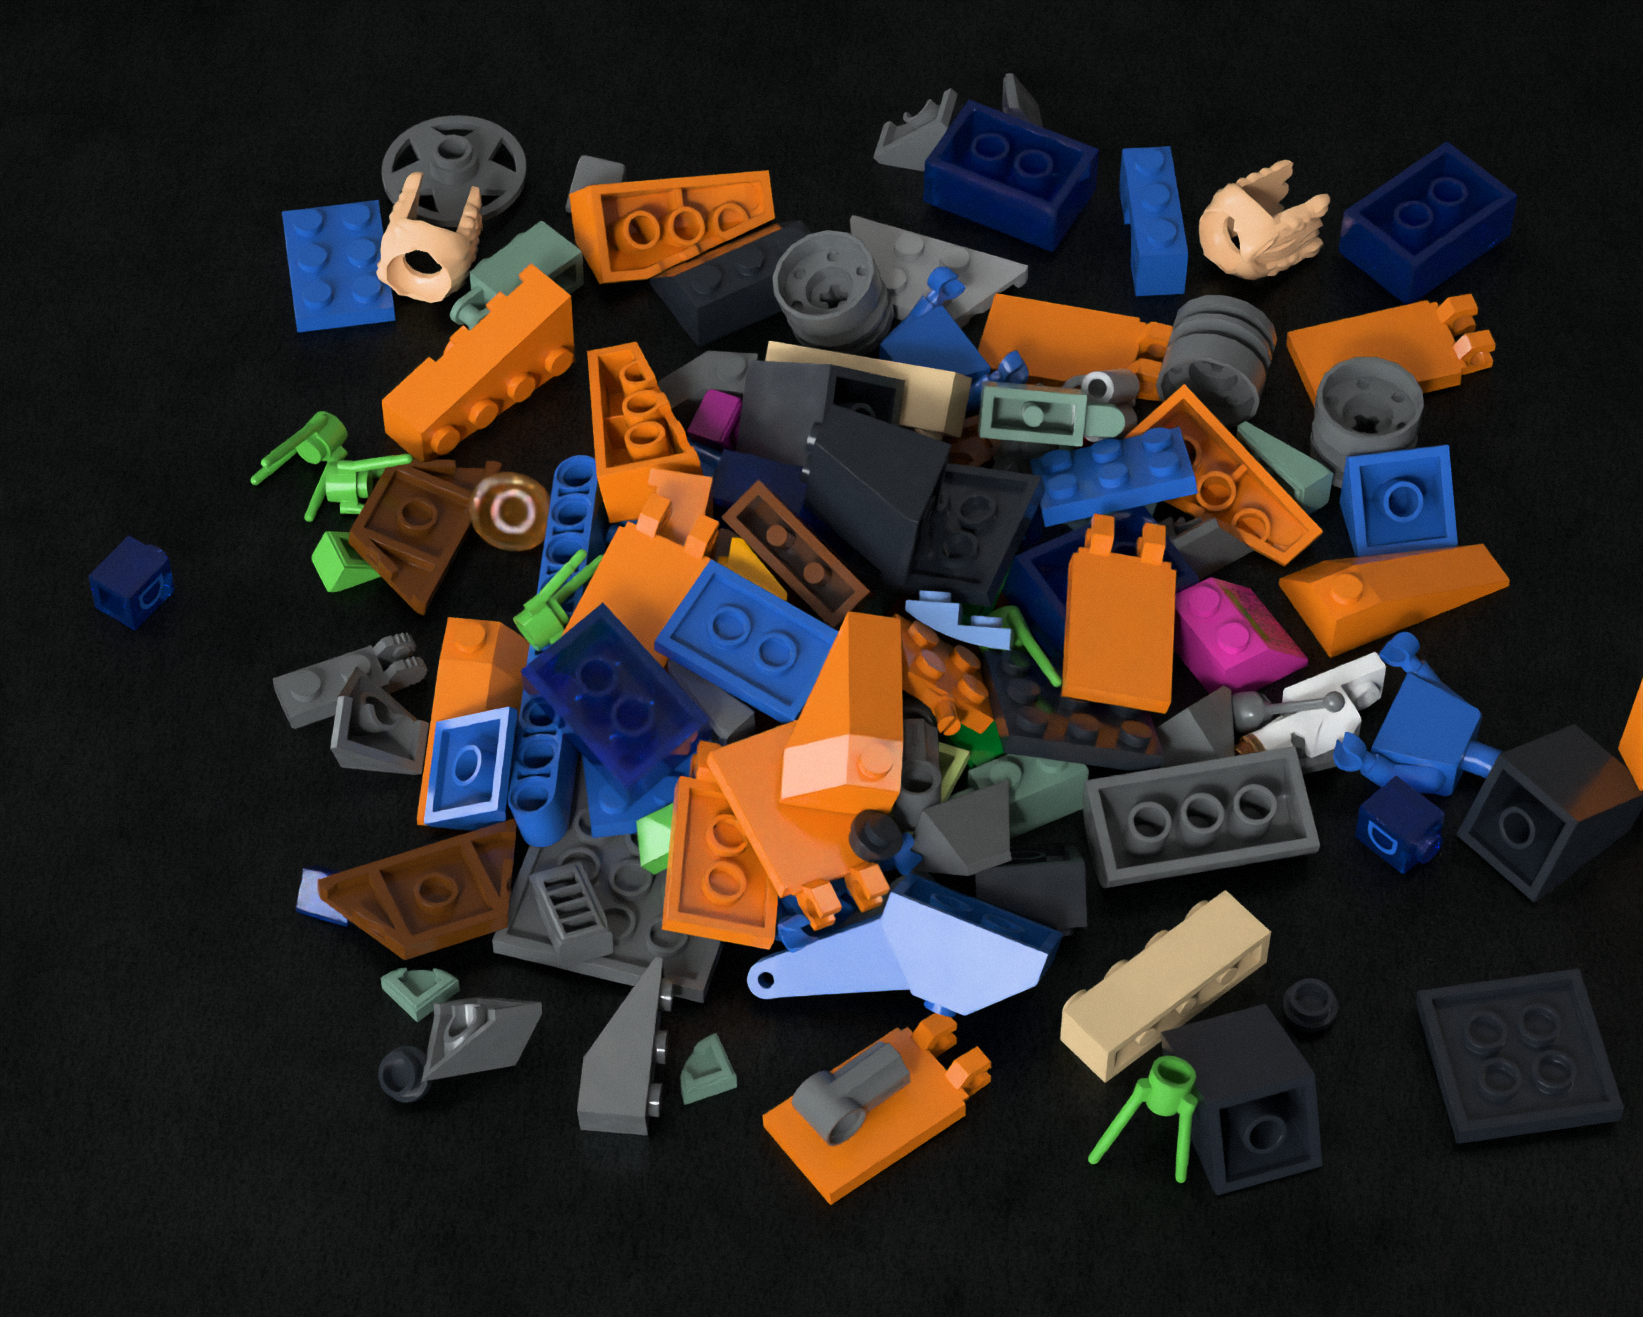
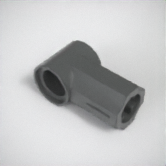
(920, 773)
(839, 1101)

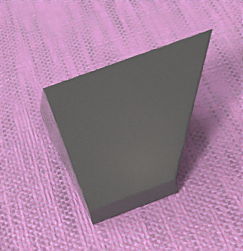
(913, 142)
(1204, 544)
(376, 730)
(1199, 731)
(965, 833)
(478, 1035)

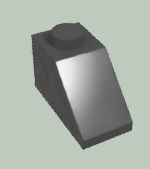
(711, 370)

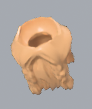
(1266, 235)
(450, 249)

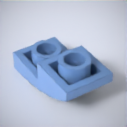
(946, 617)

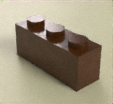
(798, 554)

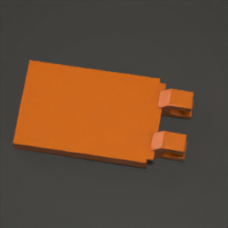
(1411, 335)
(1073, 342)
(647, 574)
(1120, 621)
(795, 844)
(712, 870)
(895, 1126)

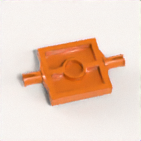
(944, 679)

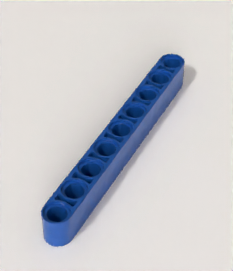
(543, 755)

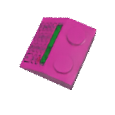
(1231, 638)

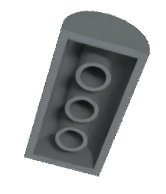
(1198, 817)

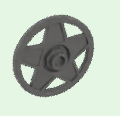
(455, 165)

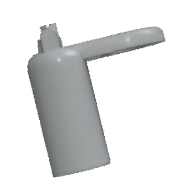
(1111, 387)

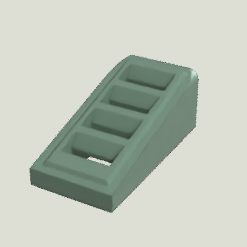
(1295, 472)

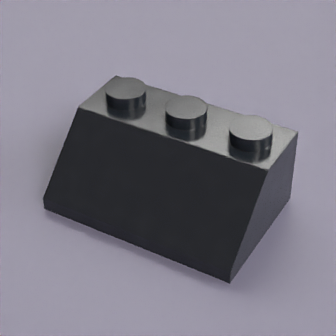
(729, 284)

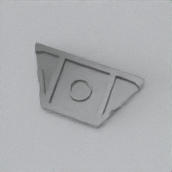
(909, 259)

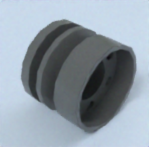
(833, 294)
(1221, 355)
(1364, 409)

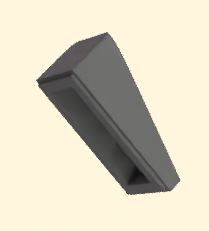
(729, 717)
(578, 944)

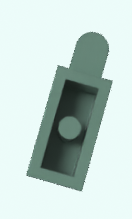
(500, 272)
(1044, 414)
(1038, 788)

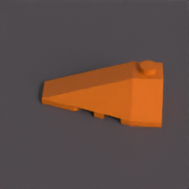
(654, 224)
(1232, 483)
(1377, 595)
(475, 675)
(851, 728)

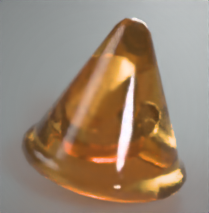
(510, 511)

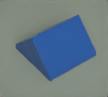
(1399, 501)
(471, 770)

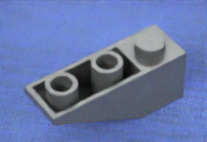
(620, 1066)

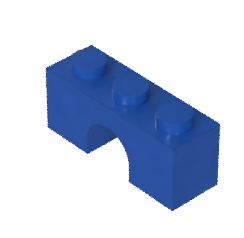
(1156, 221)

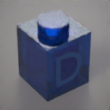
(132, 582)
(1400, 825)

